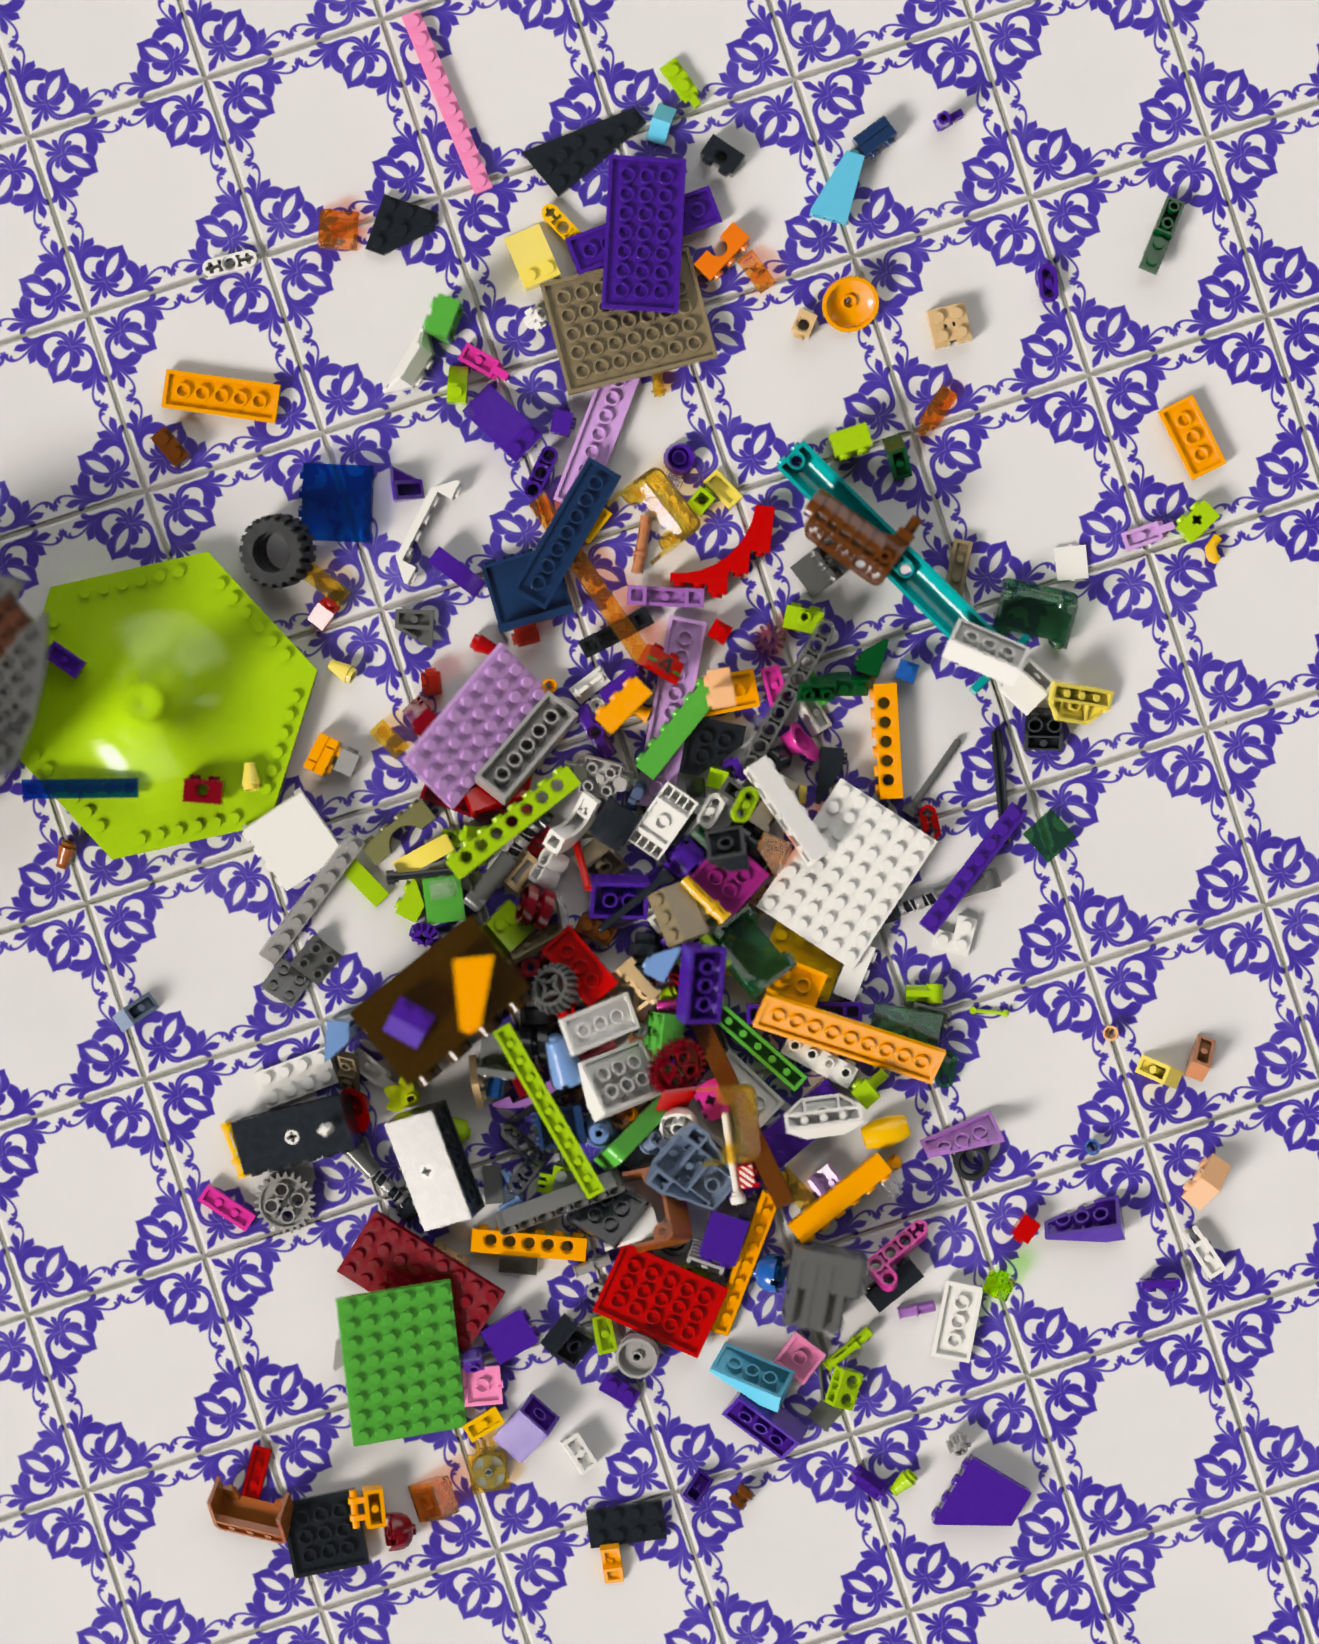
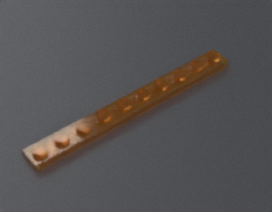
(596, 588)

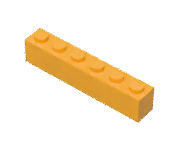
(839, 1197)

